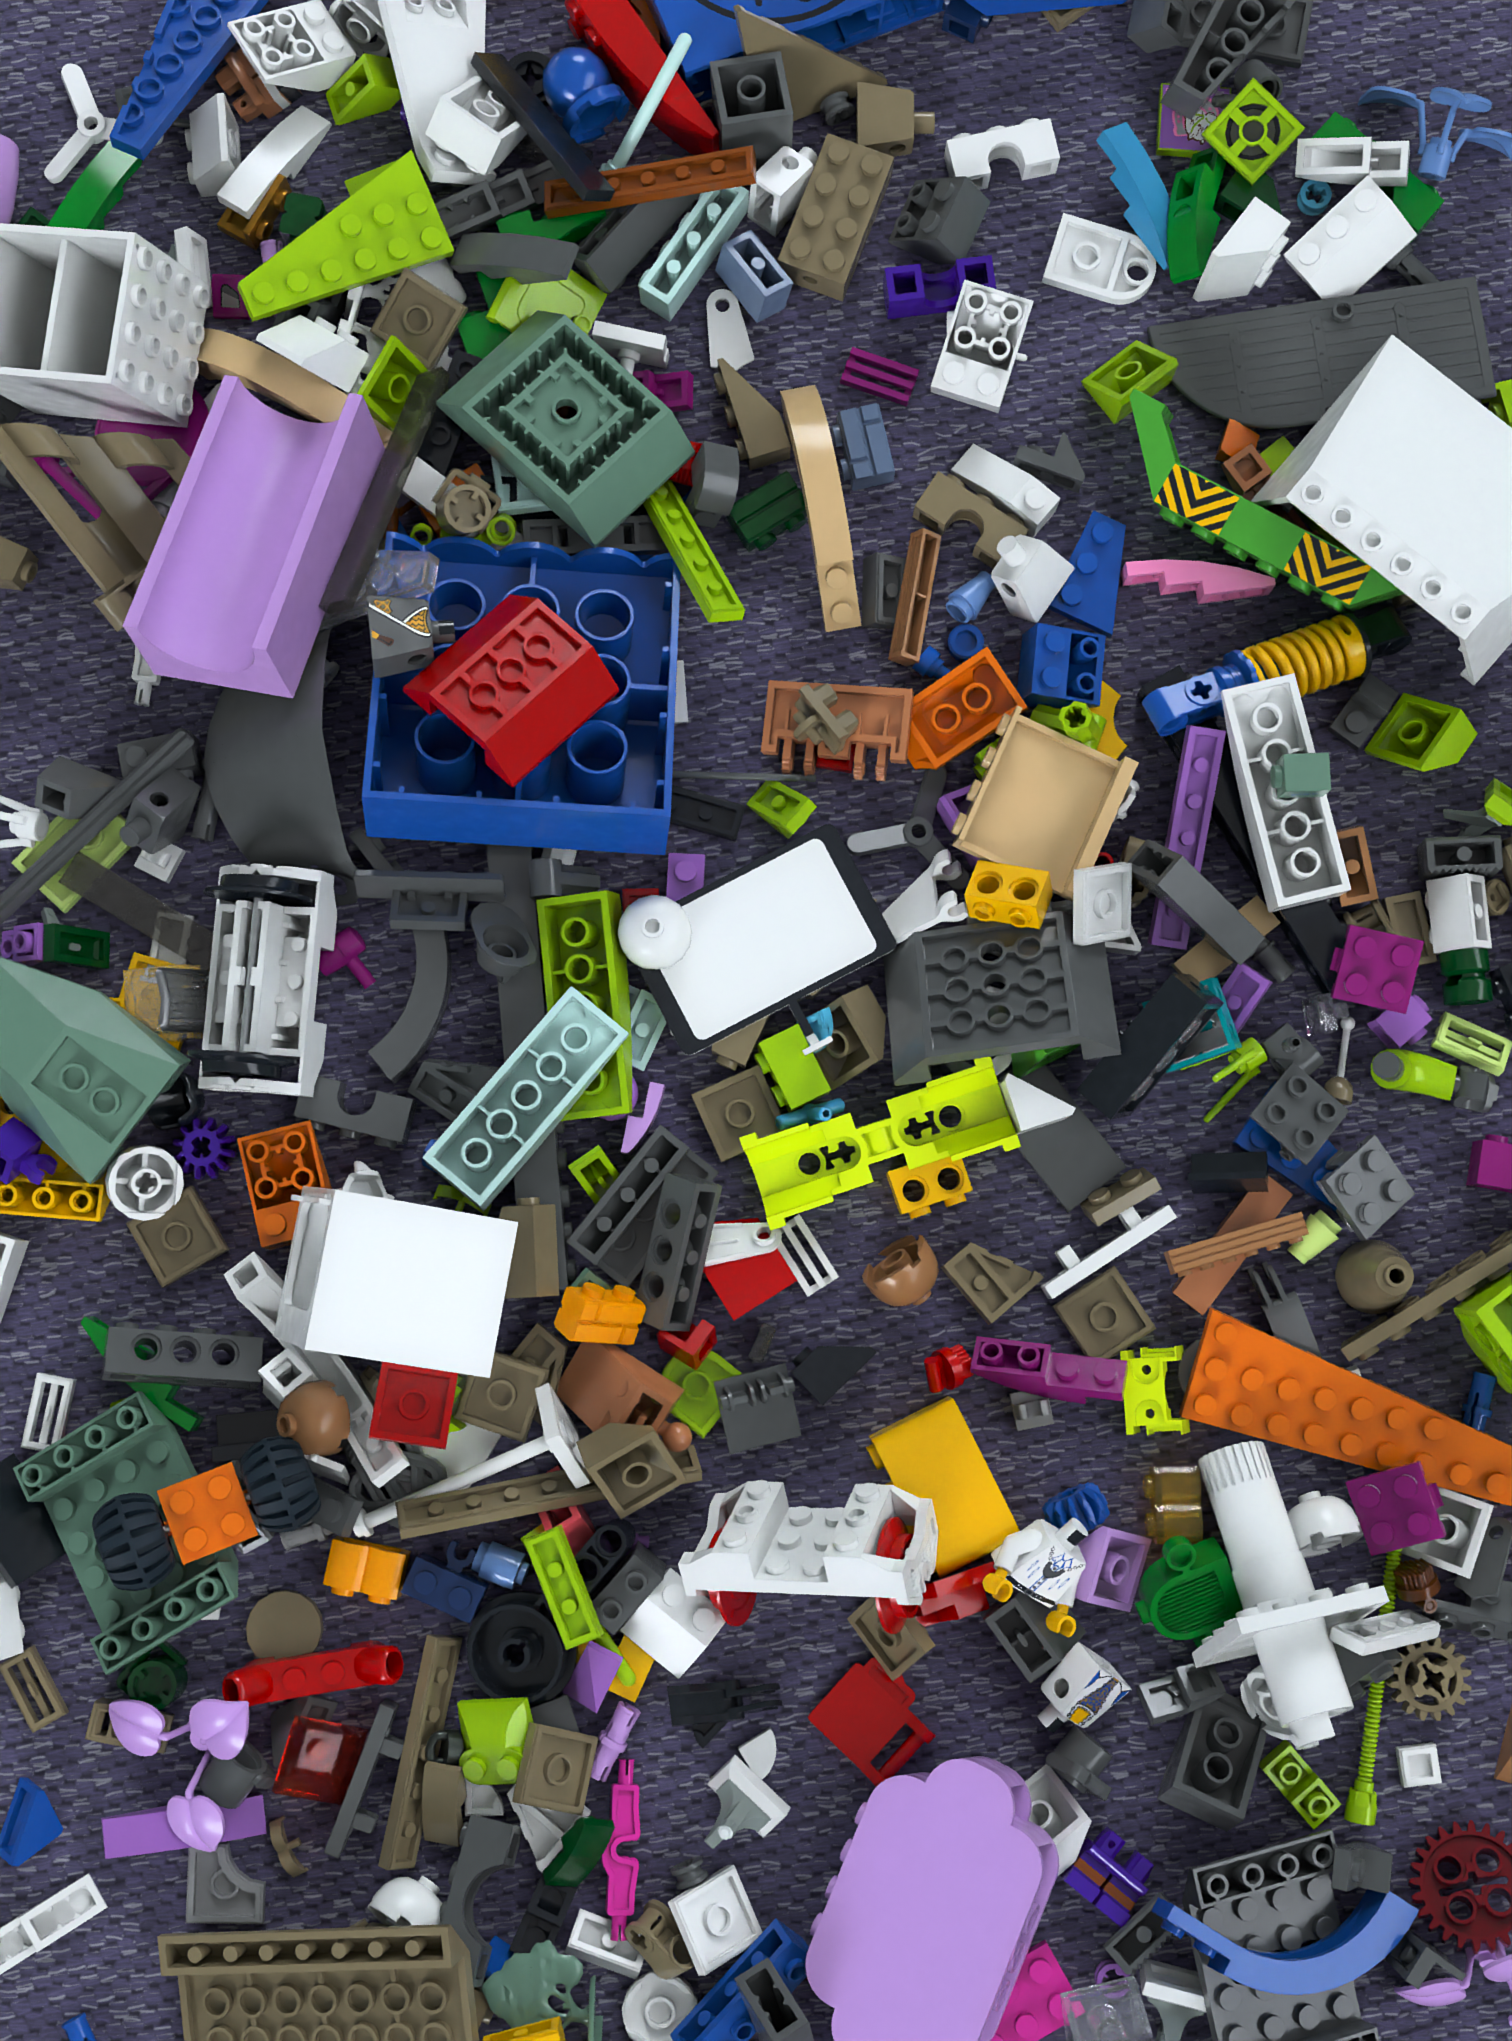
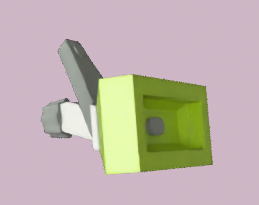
(1495, 813)

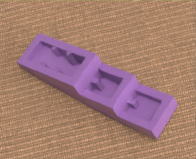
(150, 1831)

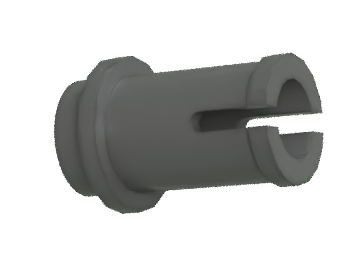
(1273, 960)

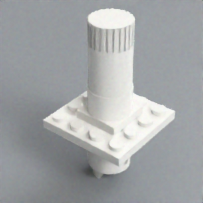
(1281, 1610)

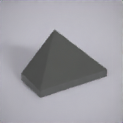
(282, 1719)

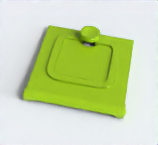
(568, 297)

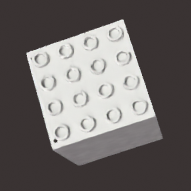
(98, 325)

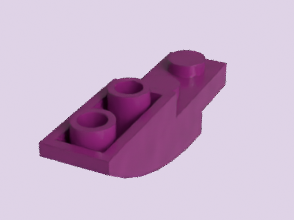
(1048, 1374)

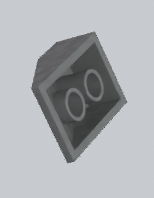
(1215, 1763)

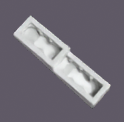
(49, 1921)

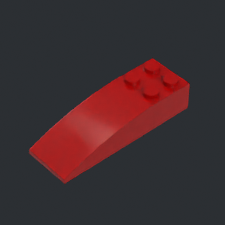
(634, 61)

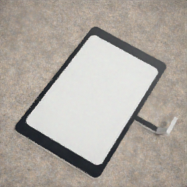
(769, 941)

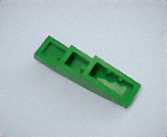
(96, 190)
(159, 1394)

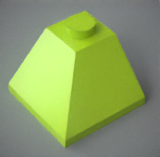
(1422, 734)

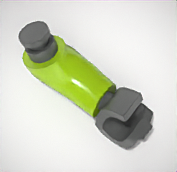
(1432, 1077)

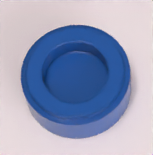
(965, 642)

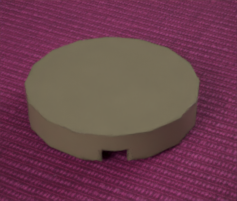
(284, 1625)

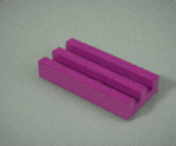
(882, 363)

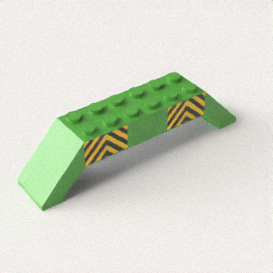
(1247, 527)

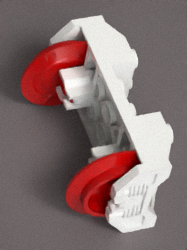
(849, 1551)

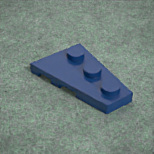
(1092, 587)

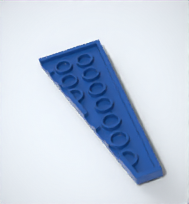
(185, 52)

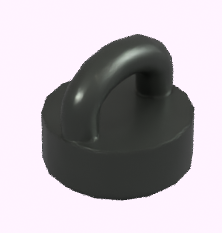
(450, 1749)

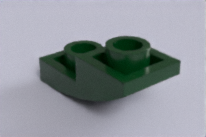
(582, 1850)

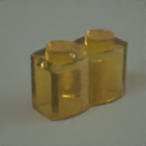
(1174, 1503)

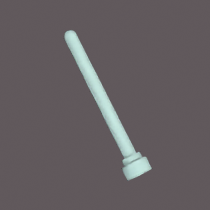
(650, 103)

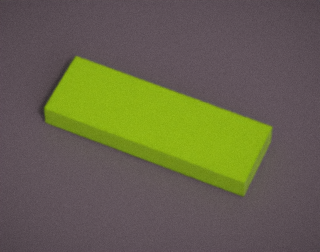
(563, 1587)

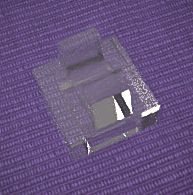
(1322, 1014)

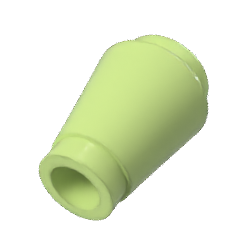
(1321, 1234)

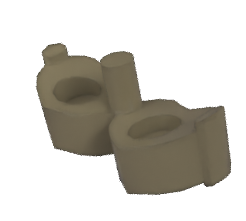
(284, 1848)

